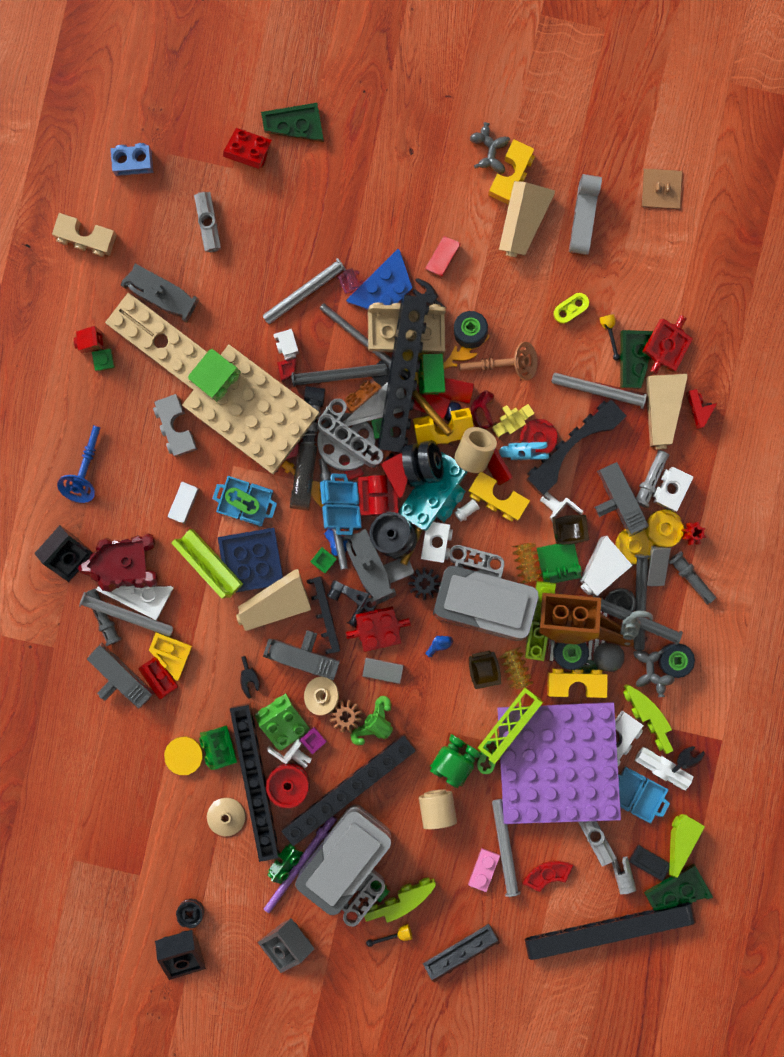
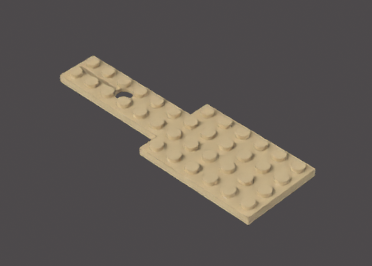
(253, 414)

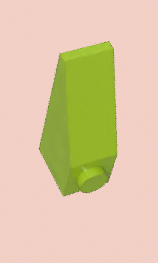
(683, 839)

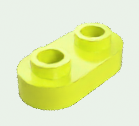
(570, 308)

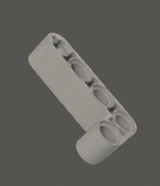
(584, 213)
(352, 437)

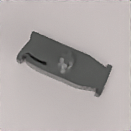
(160, 292)
(621, 500)
(369, 567)
(302, 657)
(119, 677)

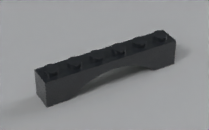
(606, 419)

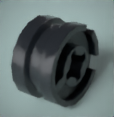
(189, 905)

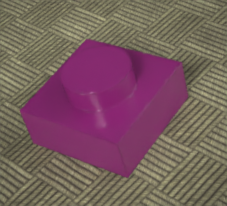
(313, 740)

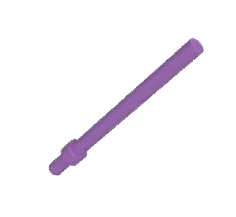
(321, 833)

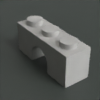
(168, 410)

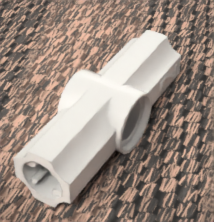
(663, 768)

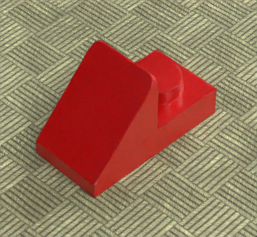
(699, 413)

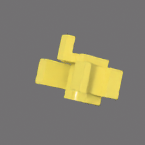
(512, 420)

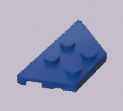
(384, 285)

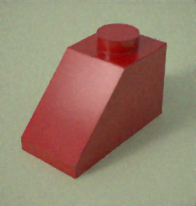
(89, 340)
(395, 472)

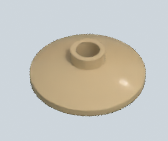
(314, 696)
(228, 807)

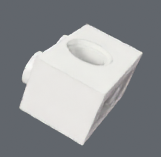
(680, 480)
(436, 554)

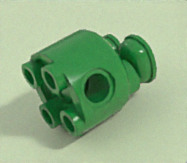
(454, 764)

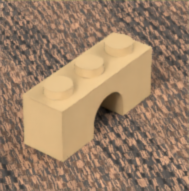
(67, 231)

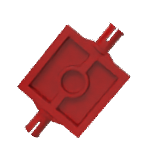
(667, 345)
(378, 629)

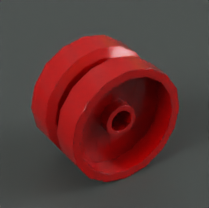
(296, 777)

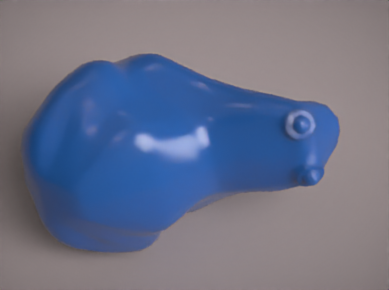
(330, 537)
(438, 644)

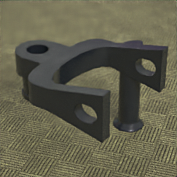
(357, 596)

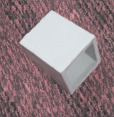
(603, 567)

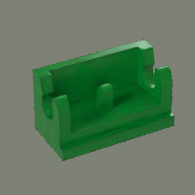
(431, 374)

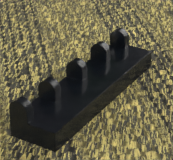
(326, 615)
(461, 952)

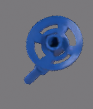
(79, 481)

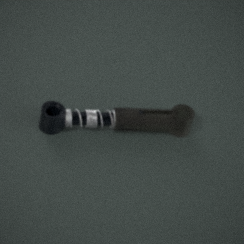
(306, 455)

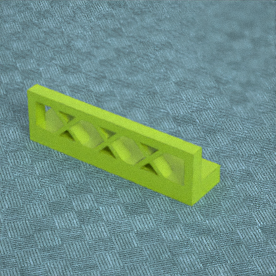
(207, 564)
(516, 729)

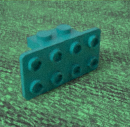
(435, 499)

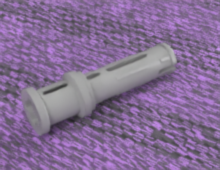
(647, 487)

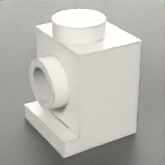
(286, 344)

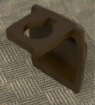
(570, 529)
(484, 669)

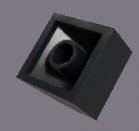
(63, 553)
(179, 954)

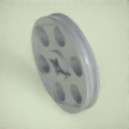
(333, 459)

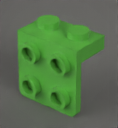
(214, 375)
(281, 722)

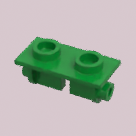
(280, 871)

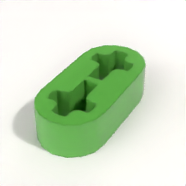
(245, 497)
(482, 758)

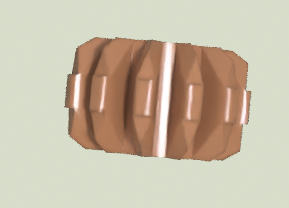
(351, 718)

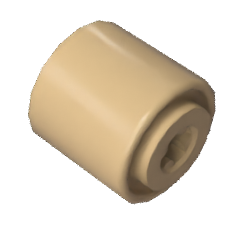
(475, 450)
(437, 809)

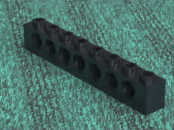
(421, 307)
(254, 782)
(348, 789)

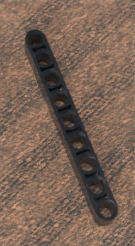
(609, 931)

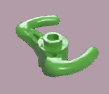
(374, 723)

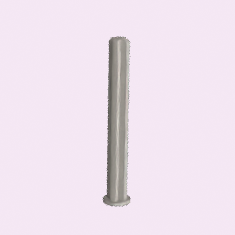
(304, 291)
(599, 389)
(126, 615)
(505, 849)

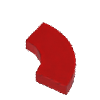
(547, 873)

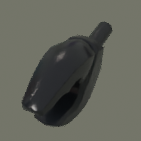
(430, 293)
(248, 675)
(686, 761)

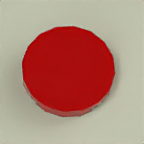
(540, 431)

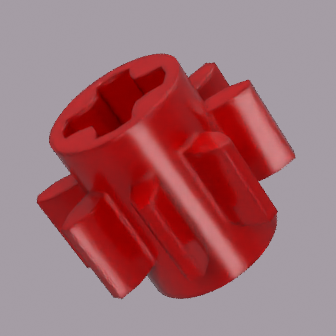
(693, 538)

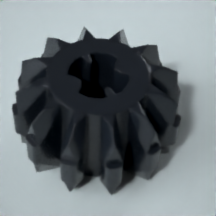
(419, 579)

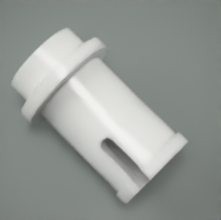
(466, 510)

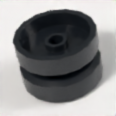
(423, 463)
(393, 535)

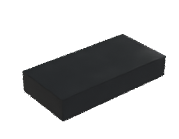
(649, 862)

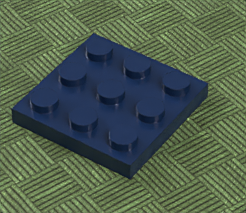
(252, 558)

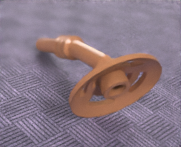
(518, 361)

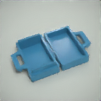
(261, 493)
(340, 504)
(645, 798)

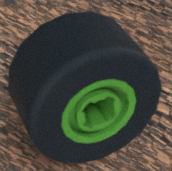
(470, 336)
(571, 655)
(676, 660)

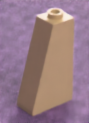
(524, 216)
(663, 406)
(276, 602)

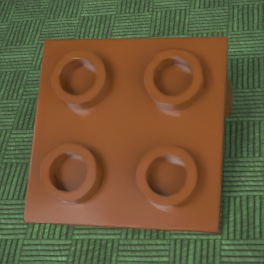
(366, 391)

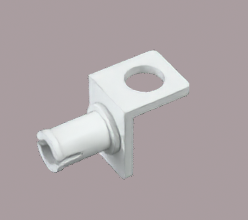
(557, 506)
(293, 753)

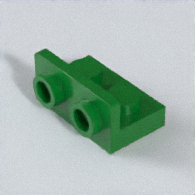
(217, 748)

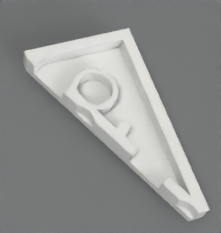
(373, 407)
(145, 600)

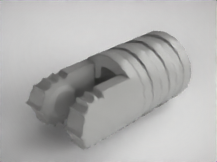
(624, 879)

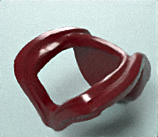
(480, 402)

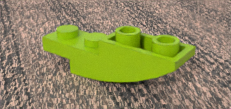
(536, 642)
(646, 710)
(409, 899)

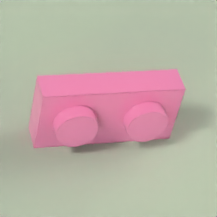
(483, 870)

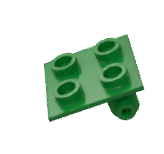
(558, 563)

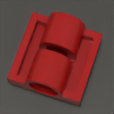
(247, 148)
(376, 495)

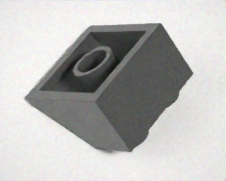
(286, 945)

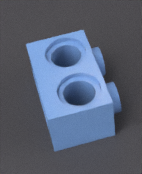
(131, 165)

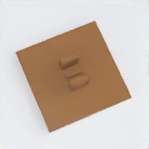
(661, 188)

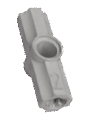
(209, 233)
(601, 847)

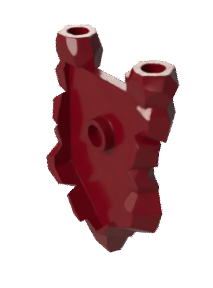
(121, 563)

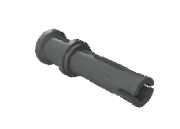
(687, 571)
(106, 626)

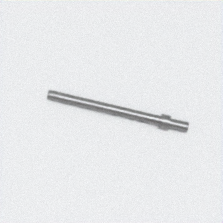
(357, 335)
(325, 475)

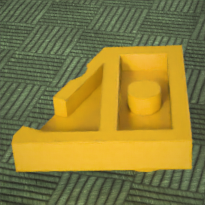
(170, 653)

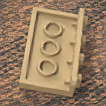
(383, 325)

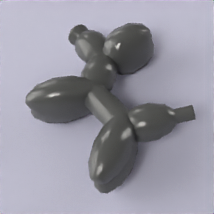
(484, 137)
(644, 680)

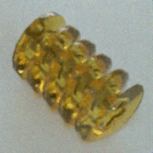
(527, 562)
(515, 668)

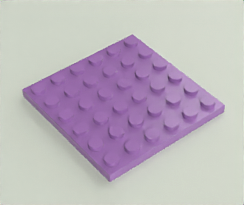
(561, 765)

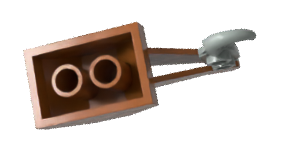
(579, 620)

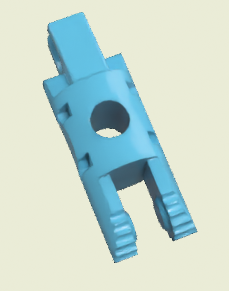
(524, 451)

